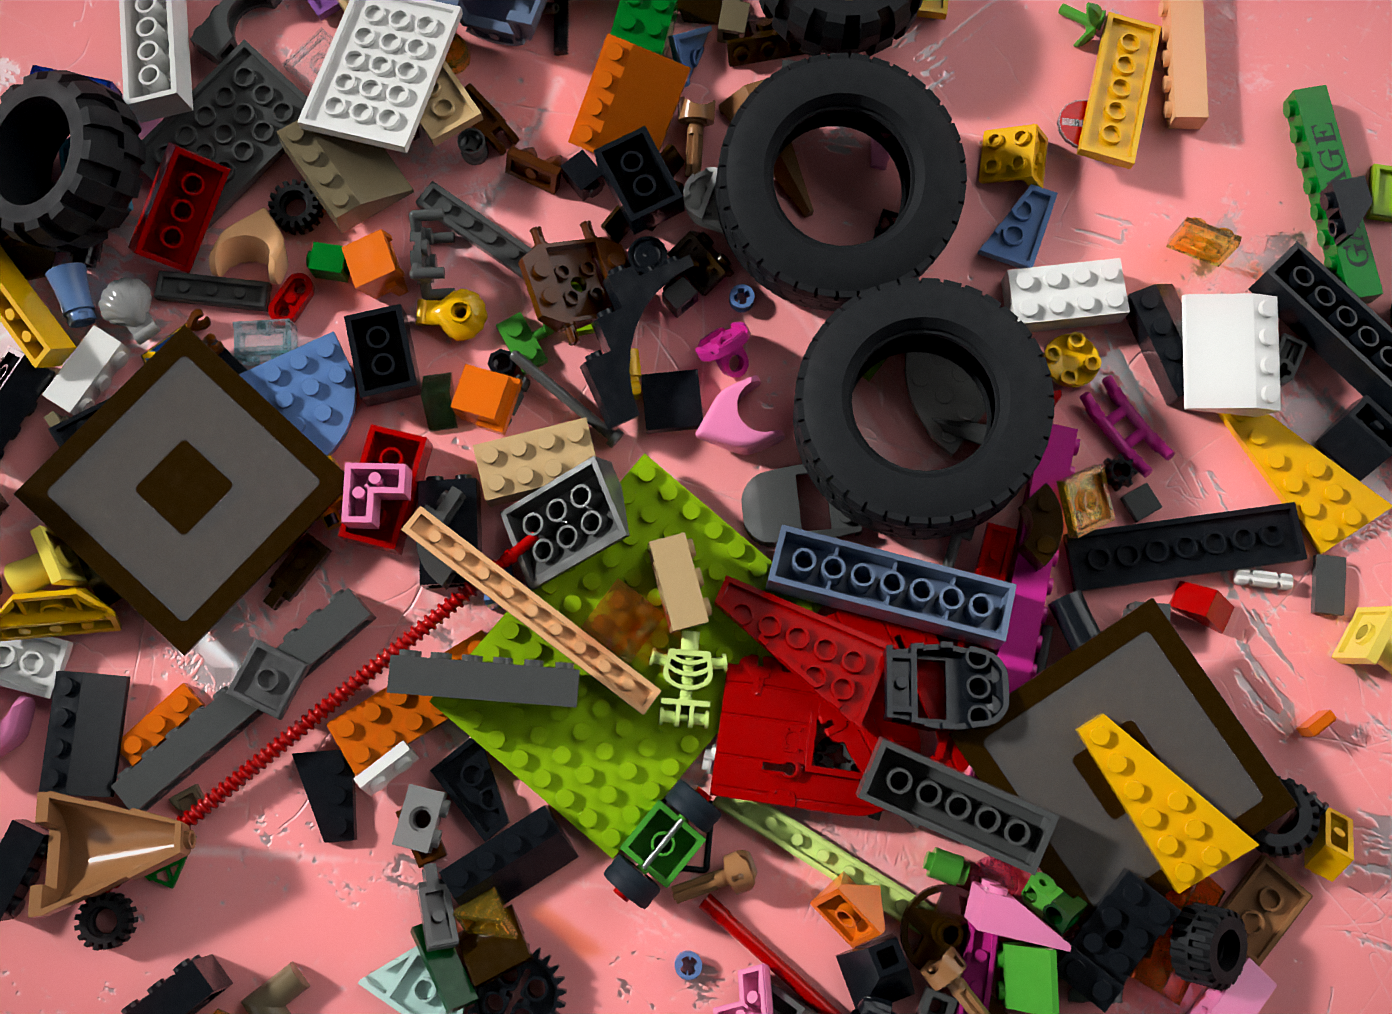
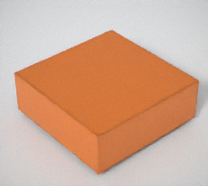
(1316, 723)

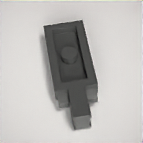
(436, 911)

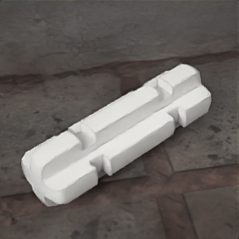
(1263, 579)

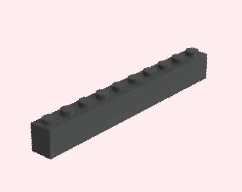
(227, 716)

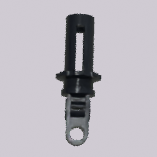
(1074, 618)

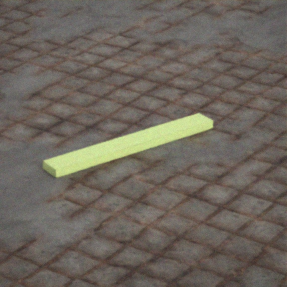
(817, 851)

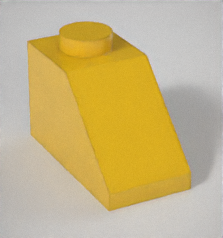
(1333, 847)

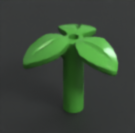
(1092, 20)

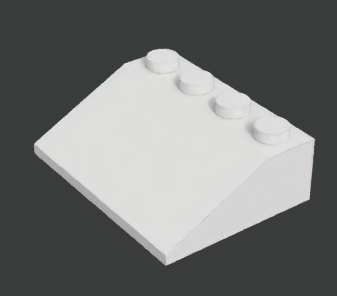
(1231, 353)

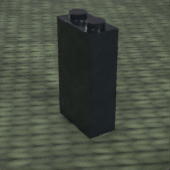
(464, 523)

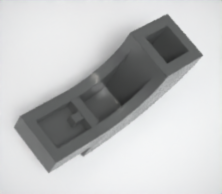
(448, 505)

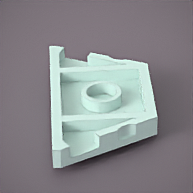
(406, 986)

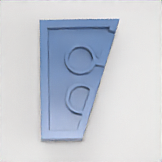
(1022, 230)

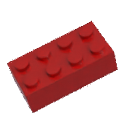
(395, 447)

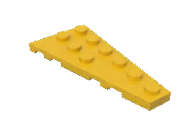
(1326, 497)
(1173, 819)

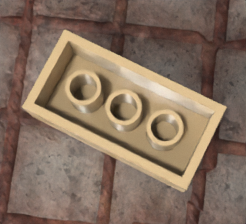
(529, 460)

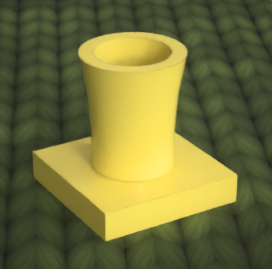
(51, 564)
(1367, 638)

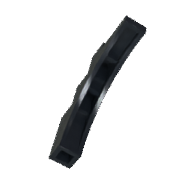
(609, 372)

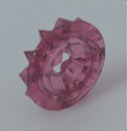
(992, 865)

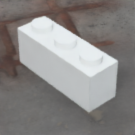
(87, 371)

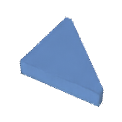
(688, 47)

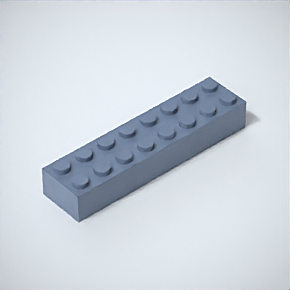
(891, 587)

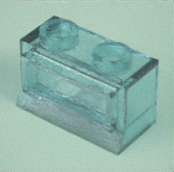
(263, 340)

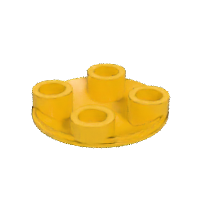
(1072, 360)

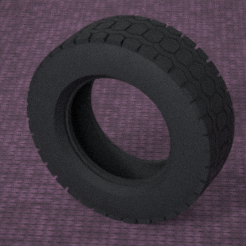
(857, 96)
(945, 323)

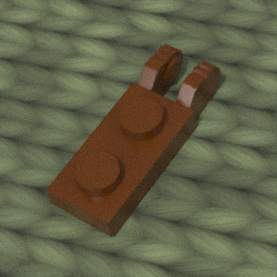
(491, 122)

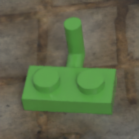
(519, 337)

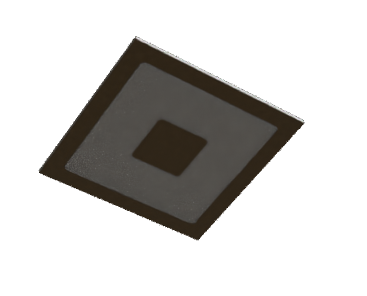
(183, 489)
(1161, 698)

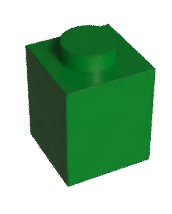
(327, 262)

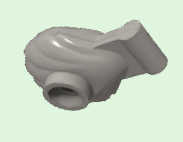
(128, 304)

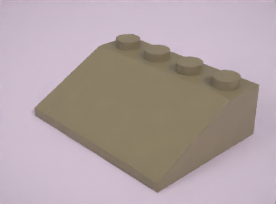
(345, 175)

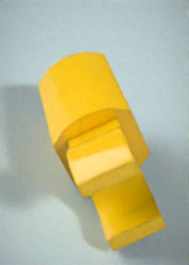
(635, 372)

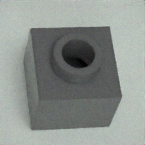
(679, 296)
(947, 1002)

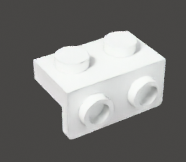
(386, 768)

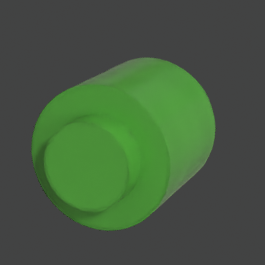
(946, 866)

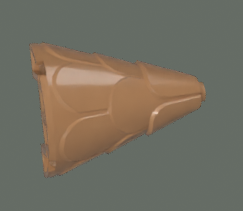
(100, 848)

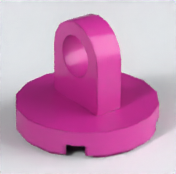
(722, 345)

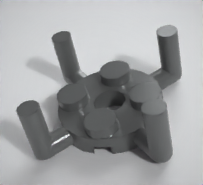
(423, 263)

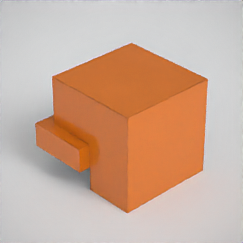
(375, 265)
(486, 398)

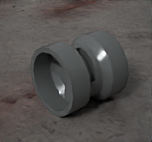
(471, 140)

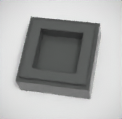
(1141, 502)

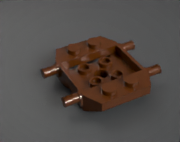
(552, 268)

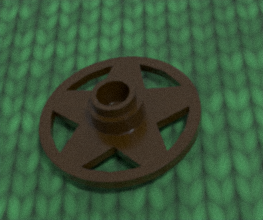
(939, 927)

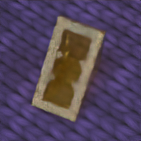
(487, 916)

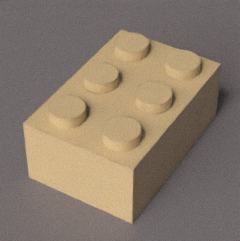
(679, 582)

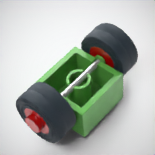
(662, 844)

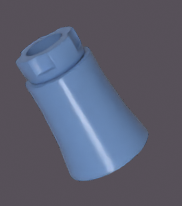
(73, 293)

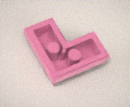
(754, 992)

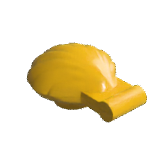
(458, 314)

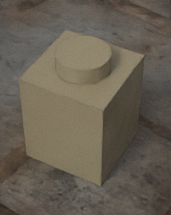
(733, 20)

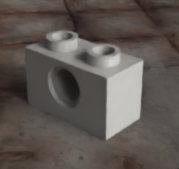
(408, 833)

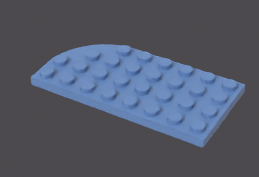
(311, 390)

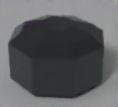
(500, 362)

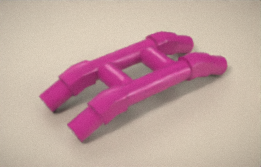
(1124, 409)

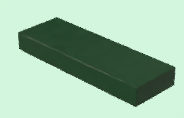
(446, 973)

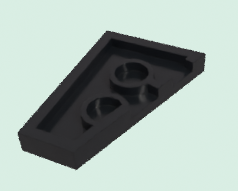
(473, 788)
(330, 792)

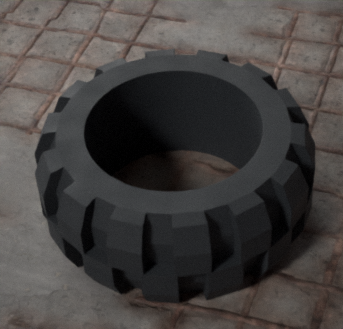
(841, 24)
(100, 165)

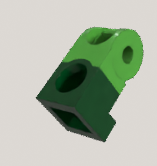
(1052, 903)

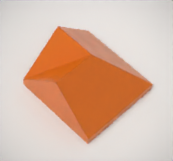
(851, 909)

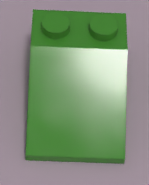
(1027, 977)

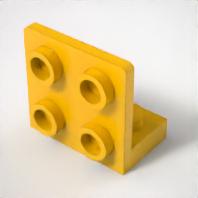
(1014, 155)

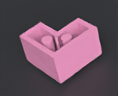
(365, 488)

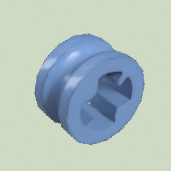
(747, 290)
(697, 966)

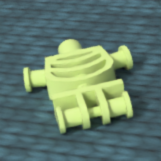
(689, 651)

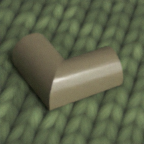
(277, 992)

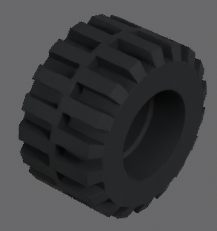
(1304, 832)
(1208, 945)

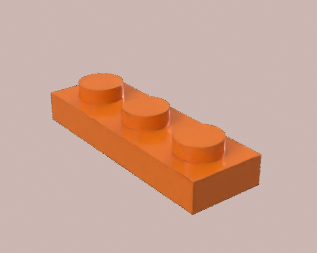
(152, 729)

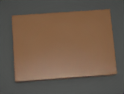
(1267, 904)

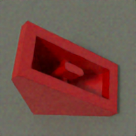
(1202, 605)

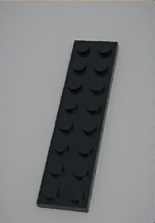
(1185, 547)

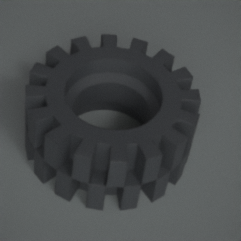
(288, 194)
(89, 913)

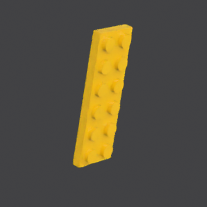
(1119, 90)

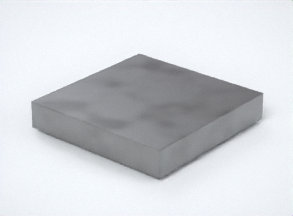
(268, 679)

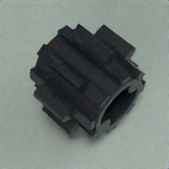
(1126, 469)

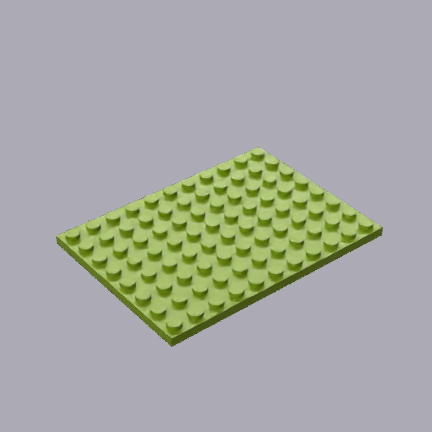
(603, 758)

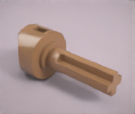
(695, 117)
(738, 873)
(948, 974)

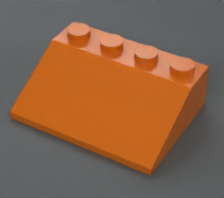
(628, 92)

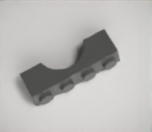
(216, 35)

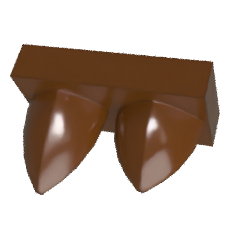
(529, 168)

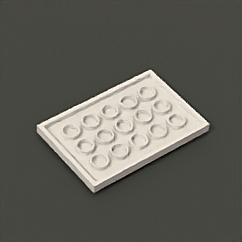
(381, 71)

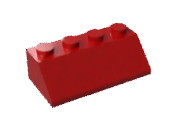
(178, 208)

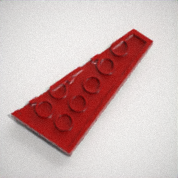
(822, 653)

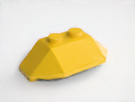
(55, 614)

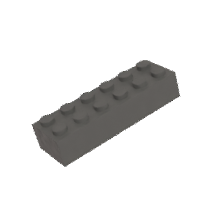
(483, 680)
(957, 805)

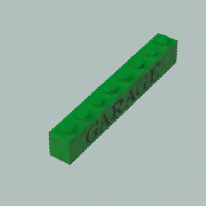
(1322, 162)

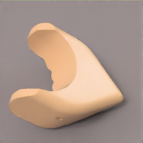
(251, 240)

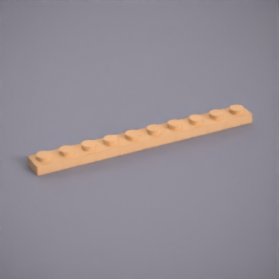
(531, 610)

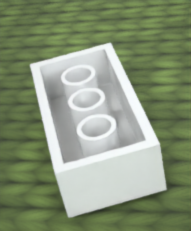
(1067, 295)

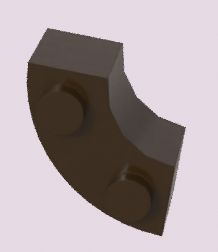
(1042, 527)

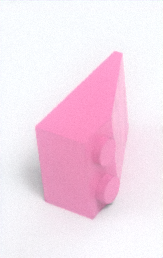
(997, 912)

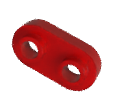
(289, 298)

